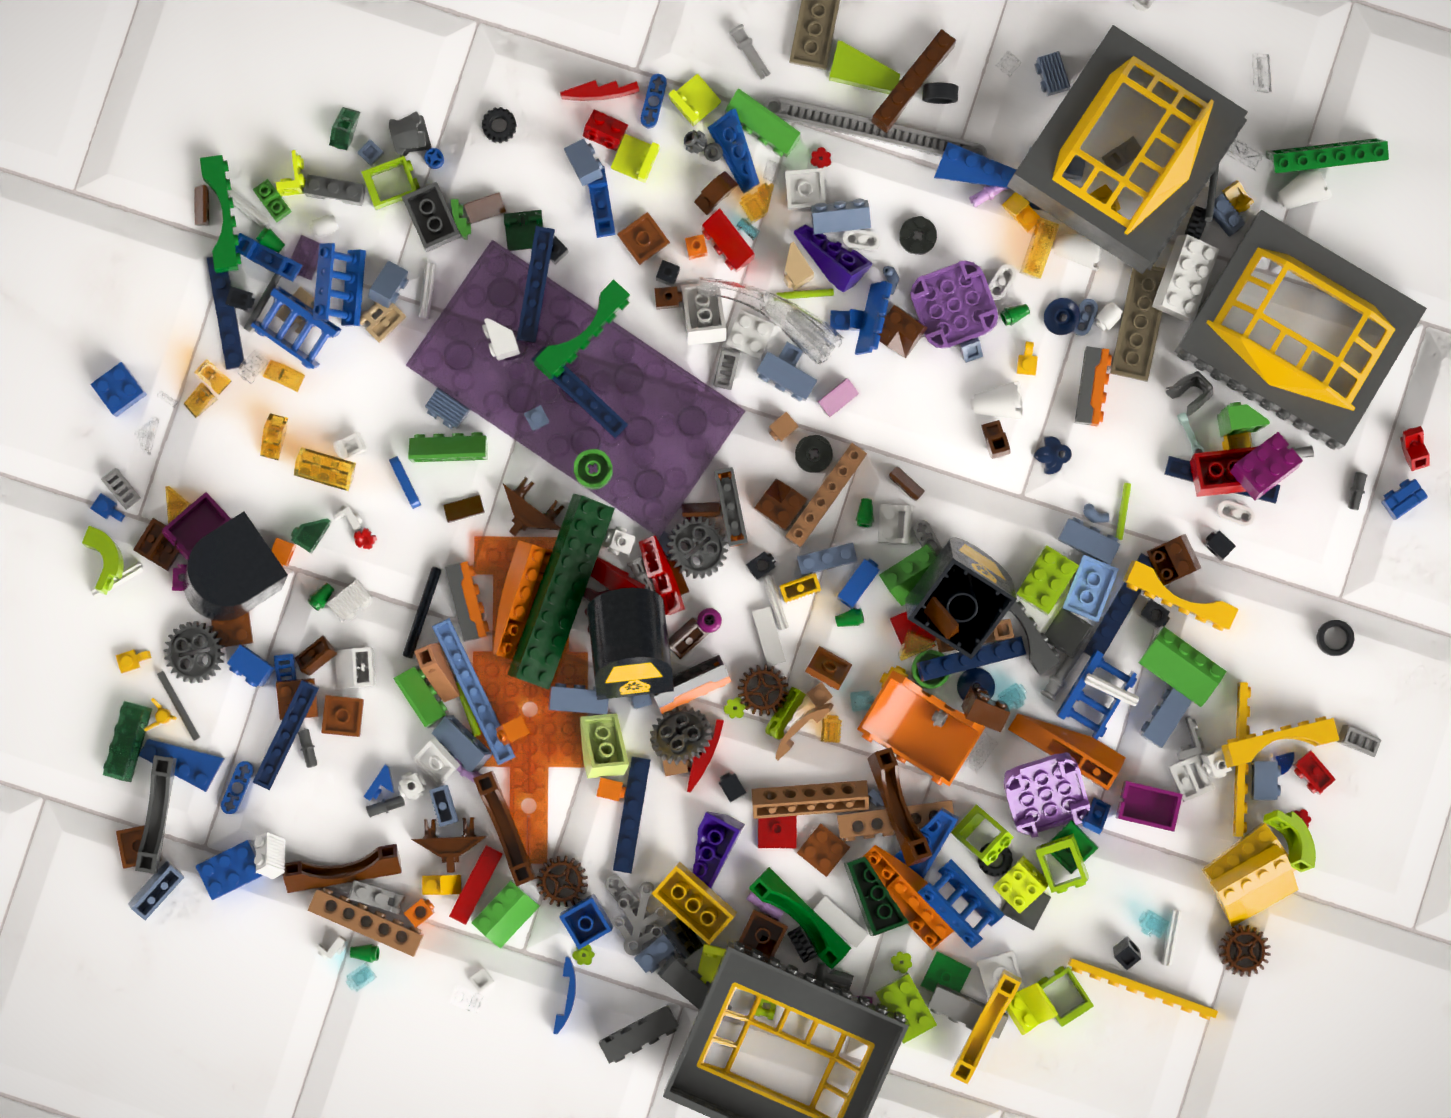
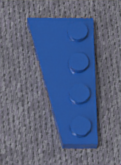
(730, 136)
(969, 167)
(191, 766)
(936, 834)

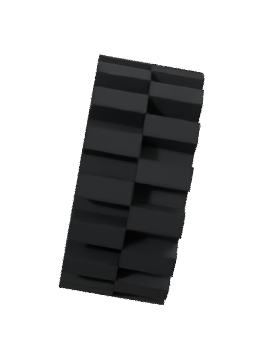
(495, 114)
(1196, 223)
(1002, 868)
(802, 944)

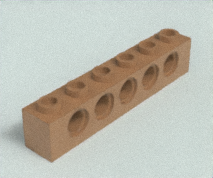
(826, 495)
(810, 799)
(846, 820)
(319, 907)

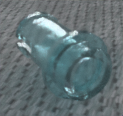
(747, 228)

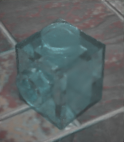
(1013, 696)
(861, 701)
(1152, 923)
(360, 977)

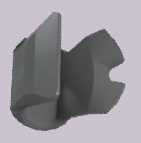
(409, 134)
(1197, 380)

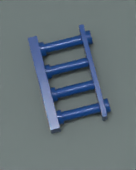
(352, 289)
(297, 308)
(1076, 693)
(971, 893)

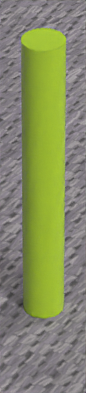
(806, 293)
(1123, 511)
(469, 714)

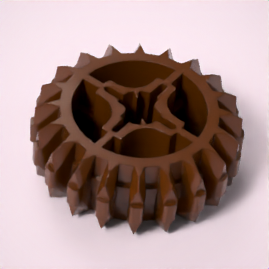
(759, 673)
(554, 896)
(1238, 957)

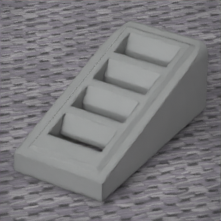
(724, 351)
(112, 474)
(1347, 737)

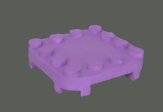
(954, 304)
(1046, 794)

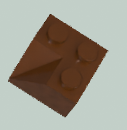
(901, 331)
(780, 504)
(985, 711)
(763, 933)

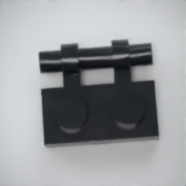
(682, 937)

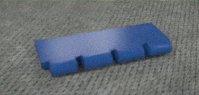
(872, 321)

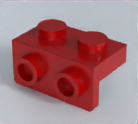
(604, 130)
(1313, 772)

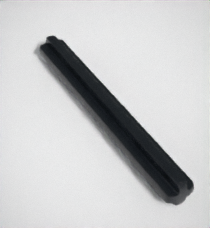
(422, 611)

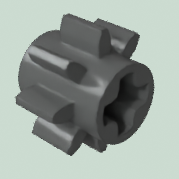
(695, 141)

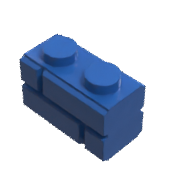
(1403, 499)

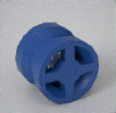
(434, 155)

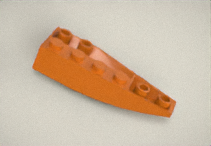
(518, 595)
(1095, 759)
(903, 888)

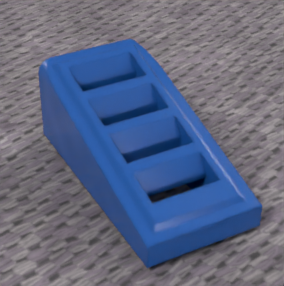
(278, 667)

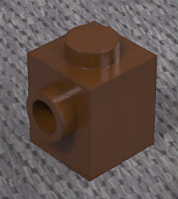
(667, 297)

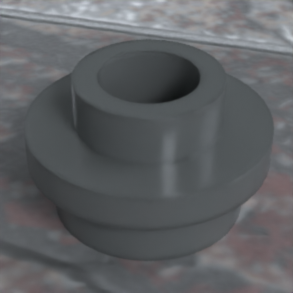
(707, 152)

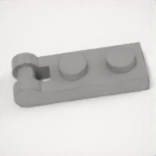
(375, 896)

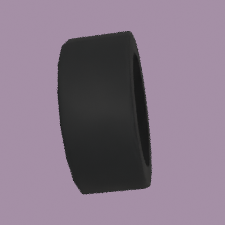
(940, 93)
(1335, 652)

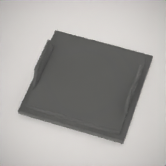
(1068, 632)
(1031, 915)

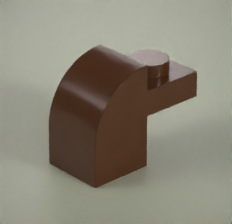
(715, 192)
(996, 439)

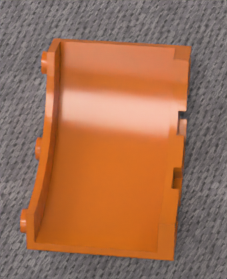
(903, 721)

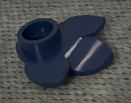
(1050, 455)

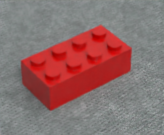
(1213, 469)

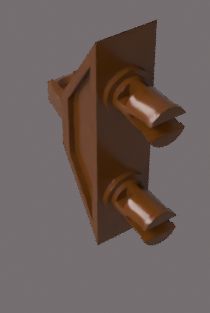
(525, 514)
(449, 847)

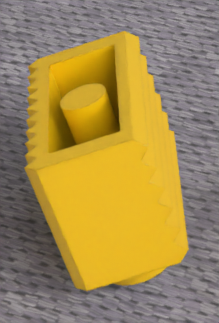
(800, 588)

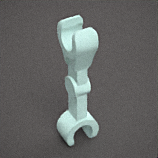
(1183, 419)

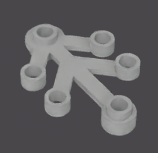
(638, 922)

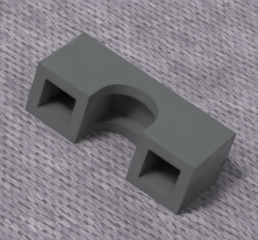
(336, 189)

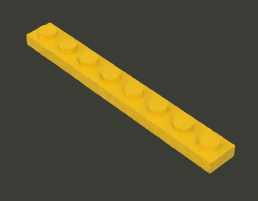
(1240, 786)
(1134, 986)

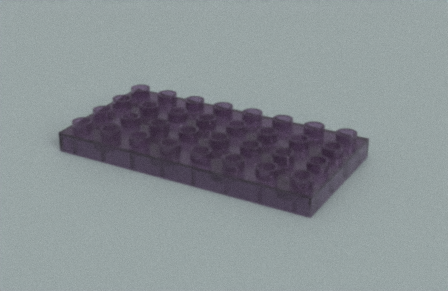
(670, 414)

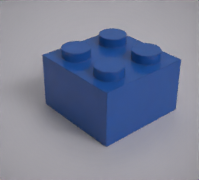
(118, 389)
(250, 665)
(586, 921)

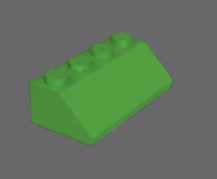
(764, 124)
(1240, 419)
(448, 448)
(1182, 666)

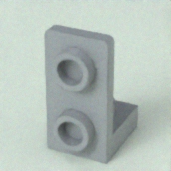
(1188, 751)

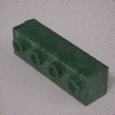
(127, 741)

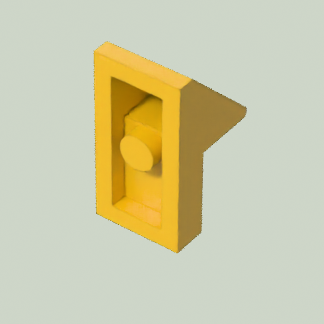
(1020, 210)
(441, 884)

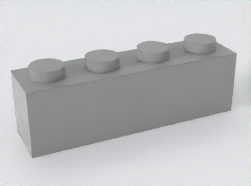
(960, 1008)

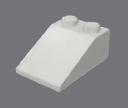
(703, 316)

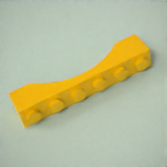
(1144, 578)
(1244, 751)
(985, 1026)

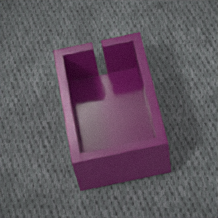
(1266, 466)
(195, 523)
(1149, 806)

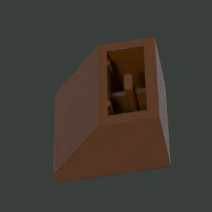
(1174, 559)

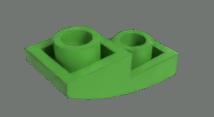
(272, 200)
(461, 223)

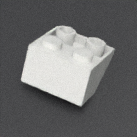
(502, 339)
(355, 668)

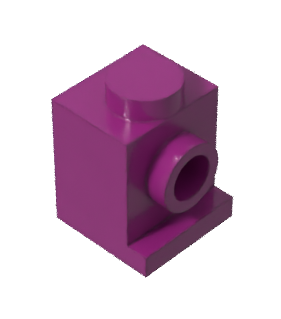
(177, 585)

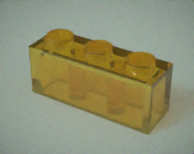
(1039, 248)
(324, 469)

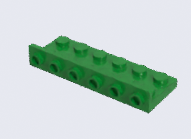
(1329, 155)

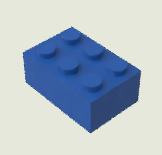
(229, 870)

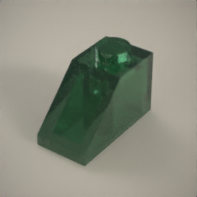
(344, 128)
(310, 534)

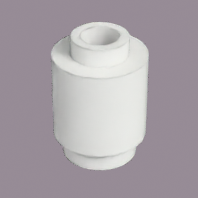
(323, 226)
(1108, 317)

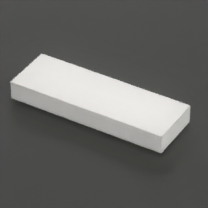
(768, 636)
(840, 922)

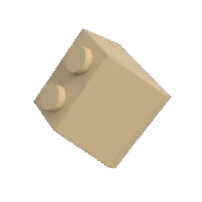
(797, 269)

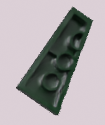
(873, 898)

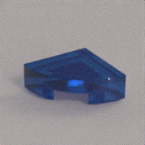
(1285, 761)

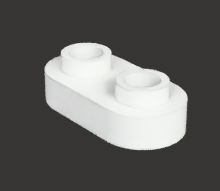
(861, 240)
(1001, 282)
(1235, 513)

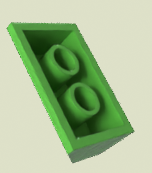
(905, 574)
(421, 696)
(505, 914)

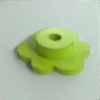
(728, 709)
(906, 958)
(587, 960)

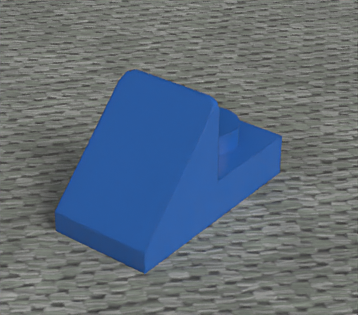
(846, 320)
(383, 779)
(1096, 816)

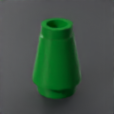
(270, 240)
(1013, 314)
(865, 513)
(320, 597)
(850, 618)
(365, 952)

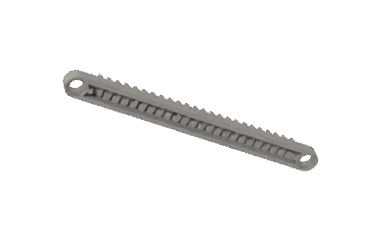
(864, 128)

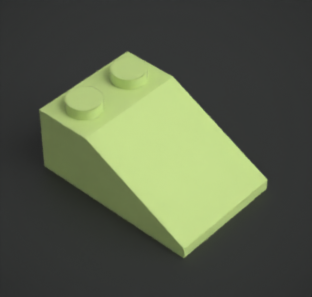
(603, 746)

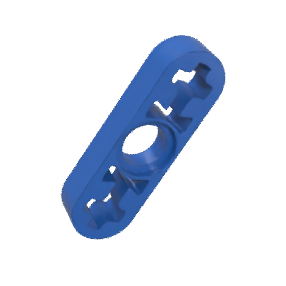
(662, 88)
(405, 482)
(248, 776)

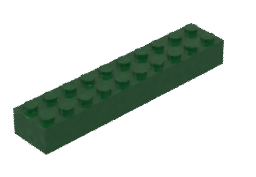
(561, 591)

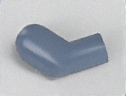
(891, 276)
(1093, 516)

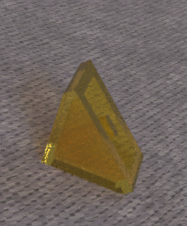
(284, 375)
(212, 376)
(200, 400)
(175, 503)
(914, 644)

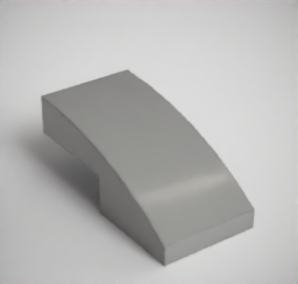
(1122, 154)

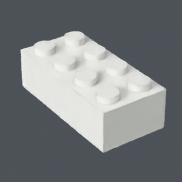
(1185, 277)

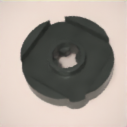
(918, 246)
(809, 443)

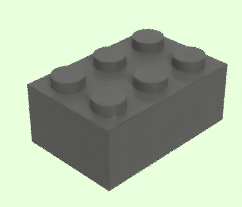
(431, 216)

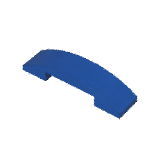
(601, 207)
(267, 258)
(568, 971)

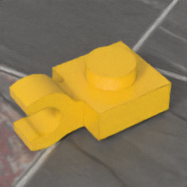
(1027, 363)
(130, 660)

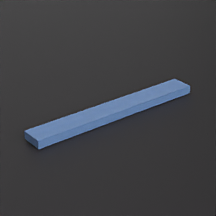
(472, 689)

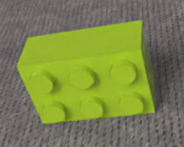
(1046, 580)
(905, 998)

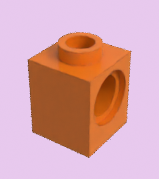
(696, 247)
(283, 551)
(512, 731)
(610, 789)
(414, 918)

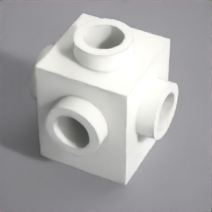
(618, 541)
(1214, 763)
(419, 782)

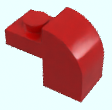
(1415, 449)

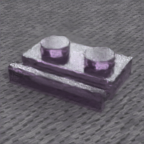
(307, 255)

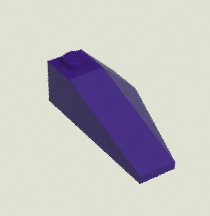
(836, 263)
(715, 842)

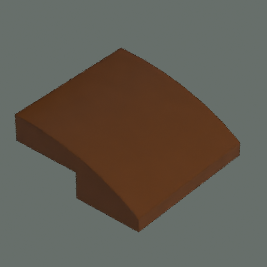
(156, 546)

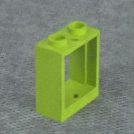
(367, 175)
(970, 823)
(1056, 845)
(1078, 1010)

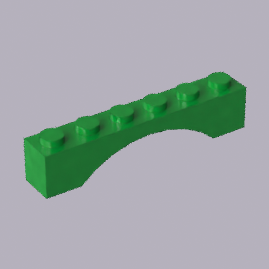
(224, 252)
(556, 356)
(827, 942)

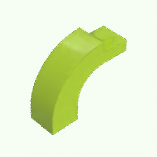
(112, 558)
(1298, 838)

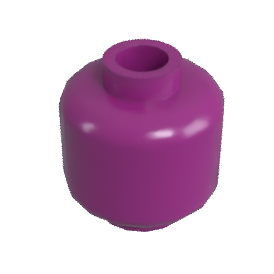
(714, 615)

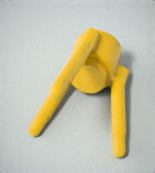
(162, 716)

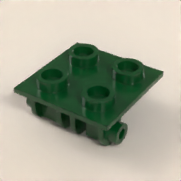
(521, 229)

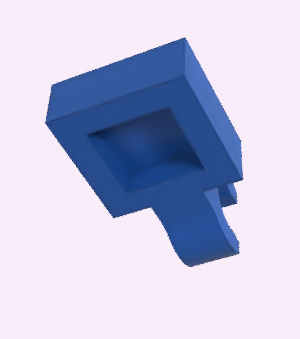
(105, 507)

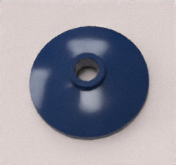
(1054, 313)
(974, 676)

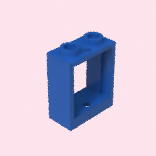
(858, 583)

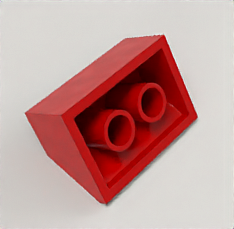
(727, 241)

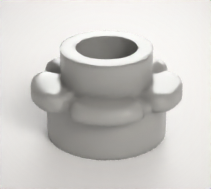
(939, 718)

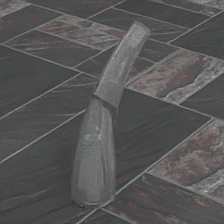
(800, 325)

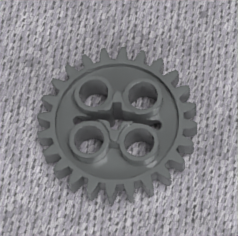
(686, 534)
(191, 635)
(681, 735)

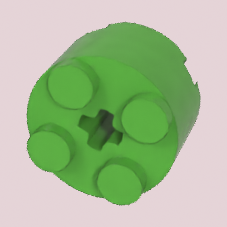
(591, 458)
(932, 683)

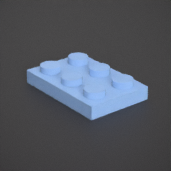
(1090, 588)

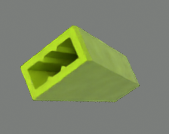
(861, 71)

